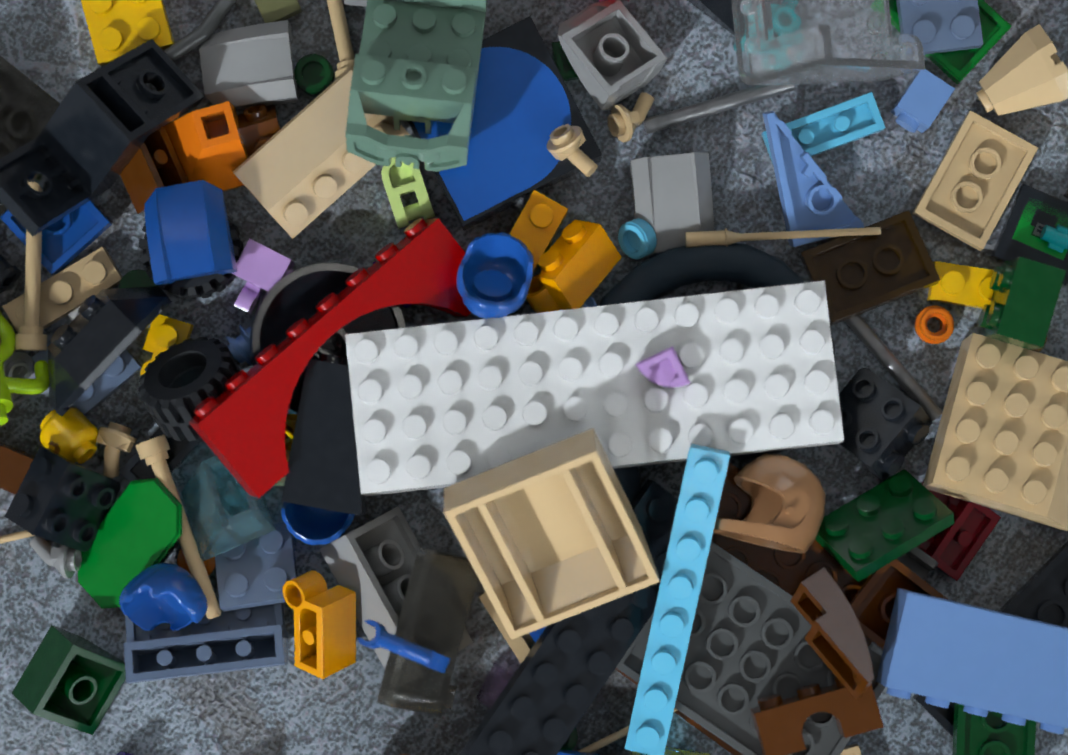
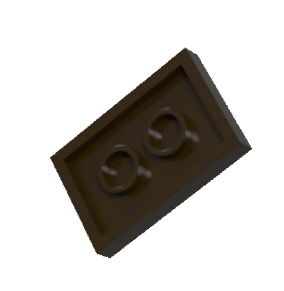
(871, 268)

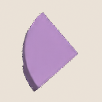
(664, 369)

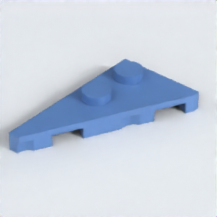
(803, 188)

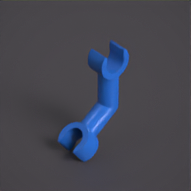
(405, 648)

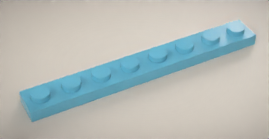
(677, 599)

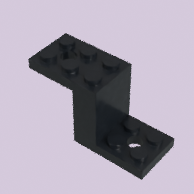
(94, 135)

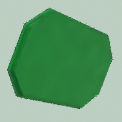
(130, 539)

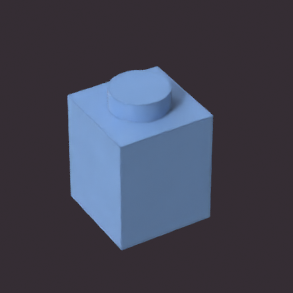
(921, 101)

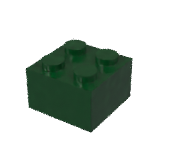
(1022, 302)

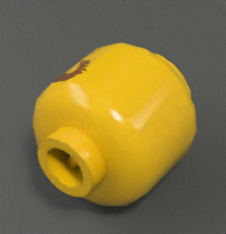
(69, 435)

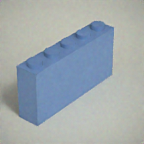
(977, 660)

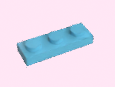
(836, 125)

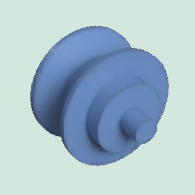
(240, 346)

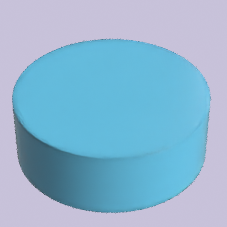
(637, 238)

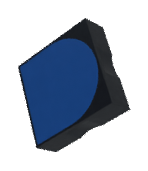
(514, 112)

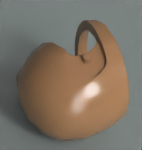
(784, 505)

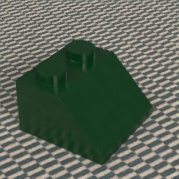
(70, 681)

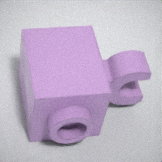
(261, 270)

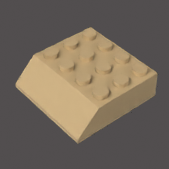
(1005, 432)
(550, 534)

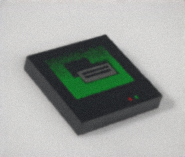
(1023, 227)

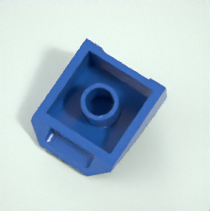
(188, 232)

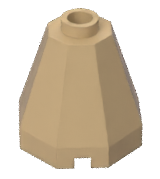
(1025, 76)

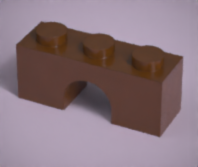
(781, 720)

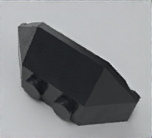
(98, 338)

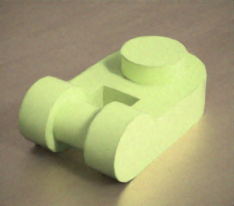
(402, 181)

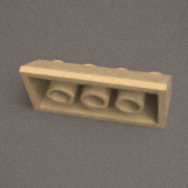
(308, 160)

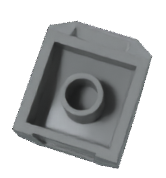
(610, 52)
(250, 66)
(673, 196)

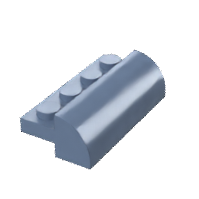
(217, 645)

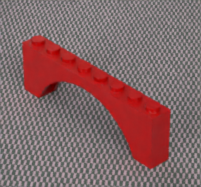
(250, 417)

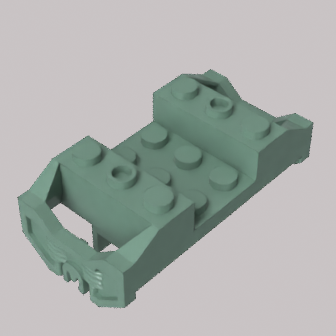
(419, 67)

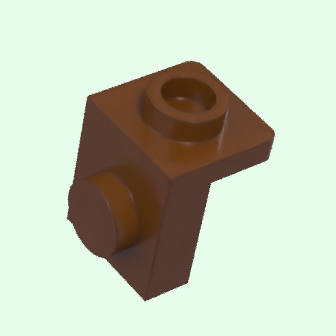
(257, 126)

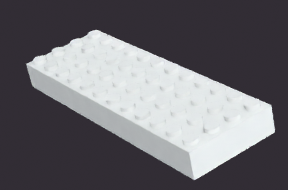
(491, 390)

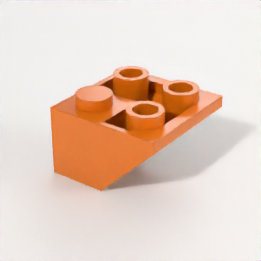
(209, 145)

